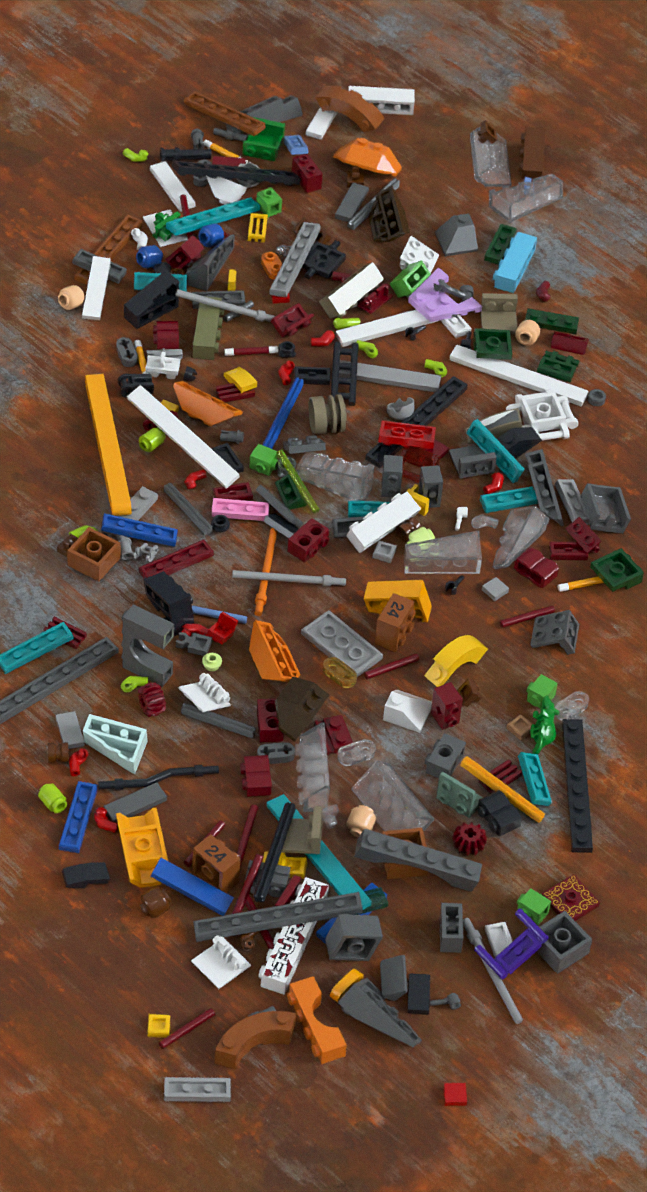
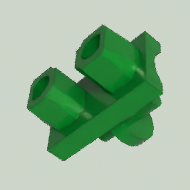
(160, 225)

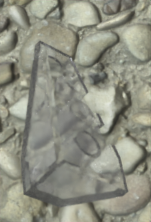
(521, 530)

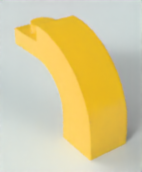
(452, 656)

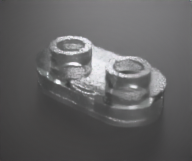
(568, 706)
(356, 753)

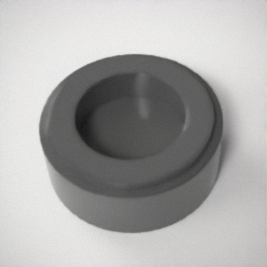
(596, 397)

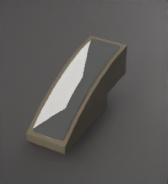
(500, 423)

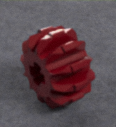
(151, 699)
(469, 838)

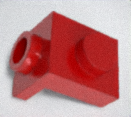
(223, 628)

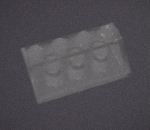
(490, 161)
(313, 768)
(391, 799)

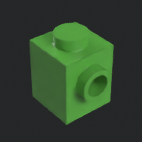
(270, 202)
(263, 460)
(539, 689)
(534, 905)

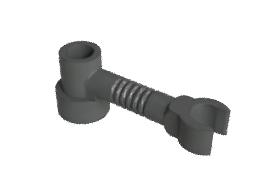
(465, 291)

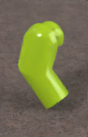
(141, 157)
(132, 682)

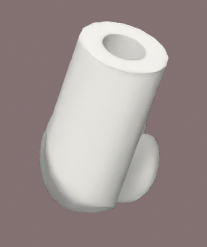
(139, 237)

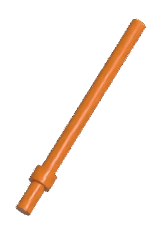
(261, 597)

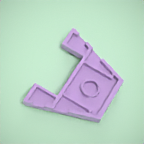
(439, 305)

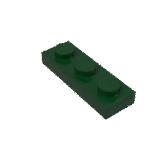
(500, 243)
(553, 321)

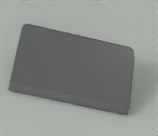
(341, 525)
(393, 977)

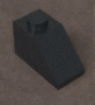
(519, 440)

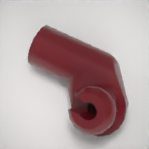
(338, 276)
(542, 291)

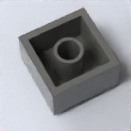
(353, 937)
(565, 944)

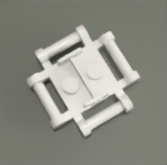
(545, 413)

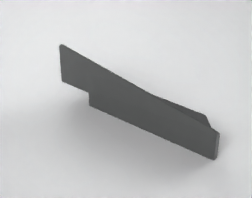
(273, 109)
(543, 485)

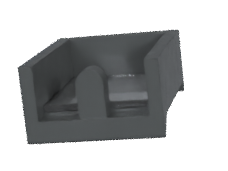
(606, 508)

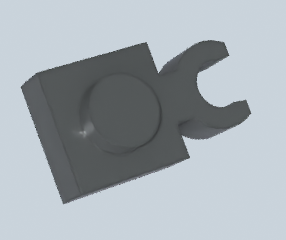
(196, 644)

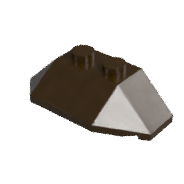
(388, 217)
(298, 706)

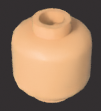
(71, 297)
(527, 332)
(360, 819)

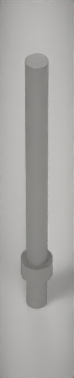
(258, 315)
(326, 580)
(475, 938)

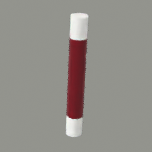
(250, 351)

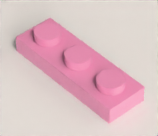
(240, 509)

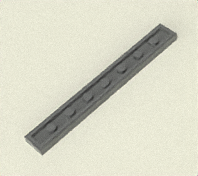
(56, 678)
(277, 916)

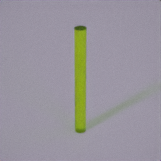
(297, 480)

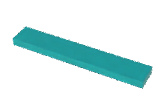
(212, 216)

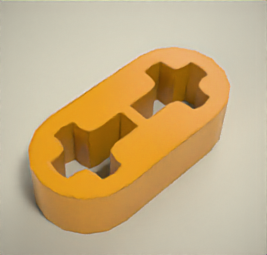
(345, 984)

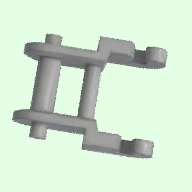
(139, 551)

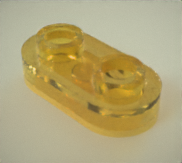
(342, 673)

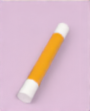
(220, 150)
(141, 357)
(579, 584)

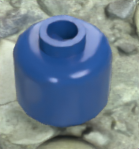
(211, 235)
(149, 256)

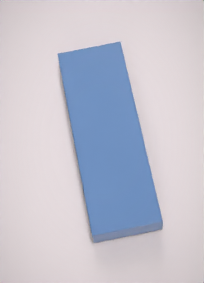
(295, 144)

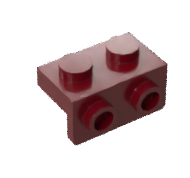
(291, 320)

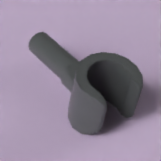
(452, 999)

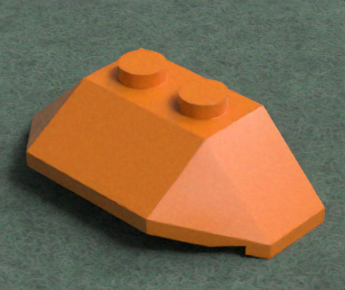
(369, 156)
(204, 406)
(271, 654)

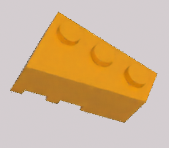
(379, 593)

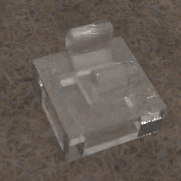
(329, 815)

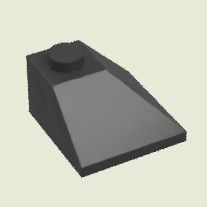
(457, 235)

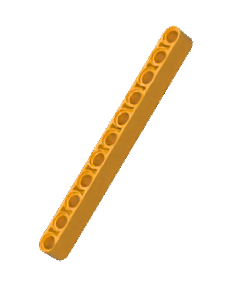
(108, 445)

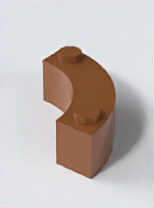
(350, 104)
(251, 1031)

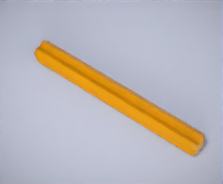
(496, 784)

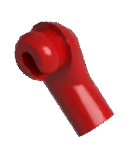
(324, 340)
(284, 372)
(194, 476)
(497, 483)
(196, 628)
(76, 760)
(103, 822)

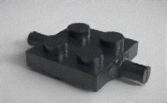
(323, 260)

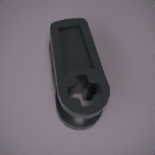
(135, 381)

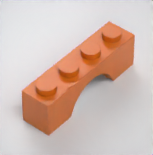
(326, 1041)

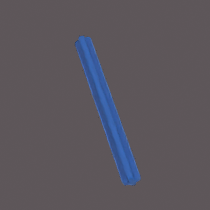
(283, 413)

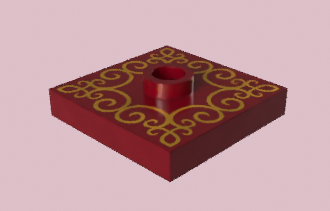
(571, 897)

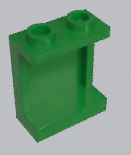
(267, 142)

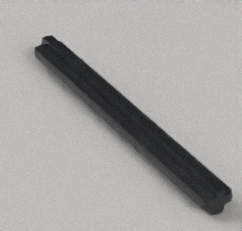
(274, 852)

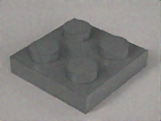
(309, 444)

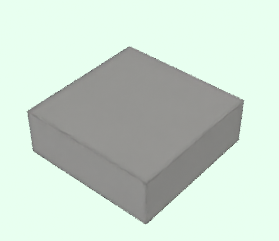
(384, 551)
(495, 589)

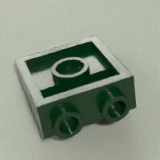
(492, 344)
(618, 570)

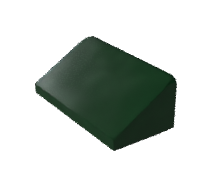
(290, 493)

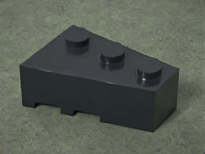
(170, 599)

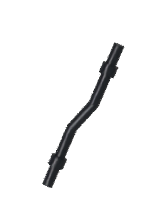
(119, 783)

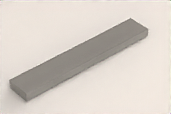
(294, 259)
(394, 377)

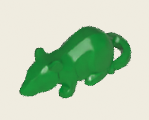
(544, 730)

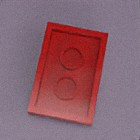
(407, 435)

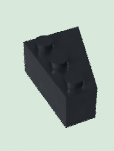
(153, 301)

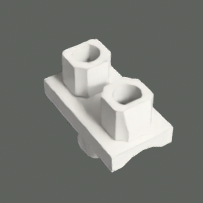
(163, 365)

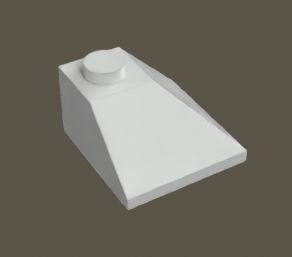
(226, 190)
(406, 710)

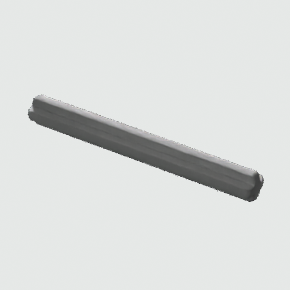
(360, 216)

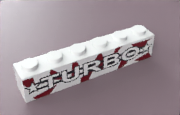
(290, 942)

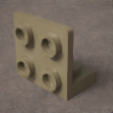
(499, 311)
(305, 834)

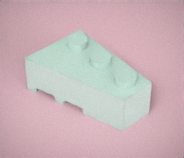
(116, 741)

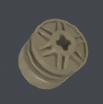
(329, 414)

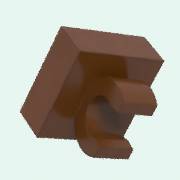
(487, 133)
(355, 176)
(66, 544)
(469, 692)

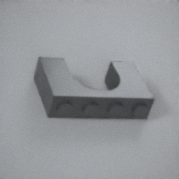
(136, 656)

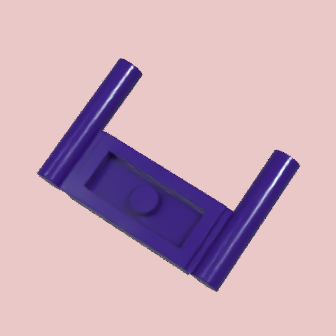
(518, 951)

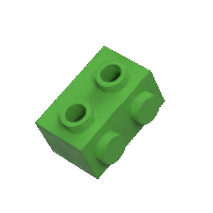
(410, 279)

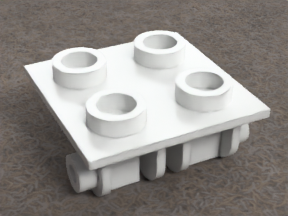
(416, 251)
(206, 694)
(221, 962)

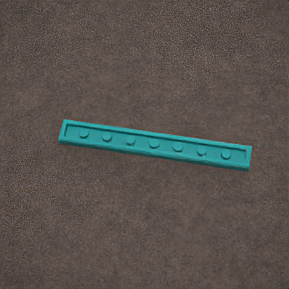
(325, 862)

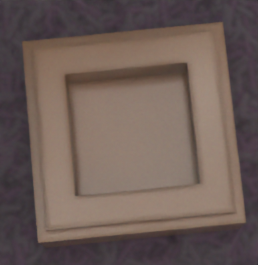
(519, 727)

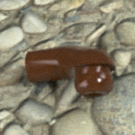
(247, 940)

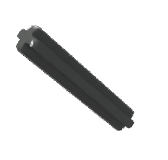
(188, 508)
(218, 720)

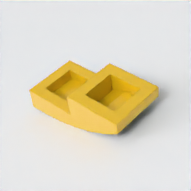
(241, 378)
(297, 864)

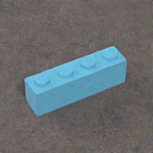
(514, 262)

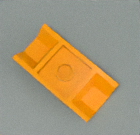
(141, 846)

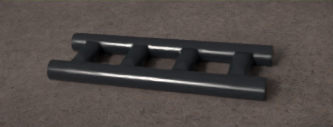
(337, 365)

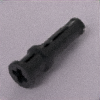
(177, 154)

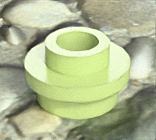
(212, 661)

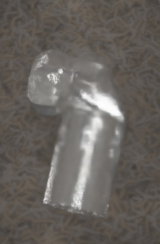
(283, 250)
(483, 520)

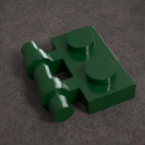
(558, 366)

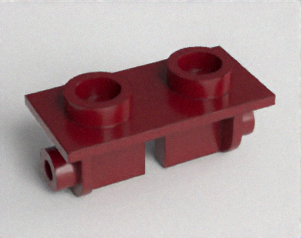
(376, 299)
(584, 535)

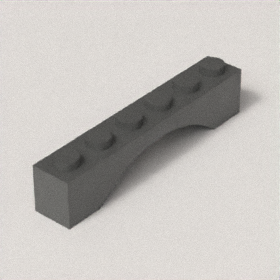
(384, 848)

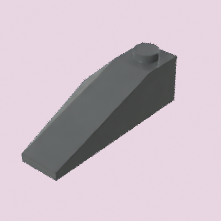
(208, 266)
(367, 1005)

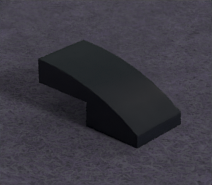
(82, 874)

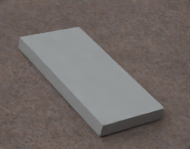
(341, 641)

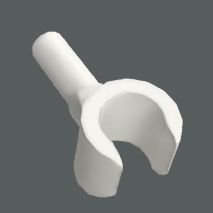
(462, 512)

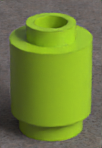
(152, 439)
(52, 798)

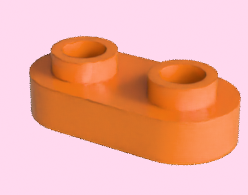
(271, 264)

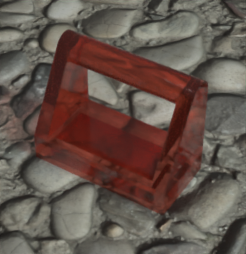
(418, 458)

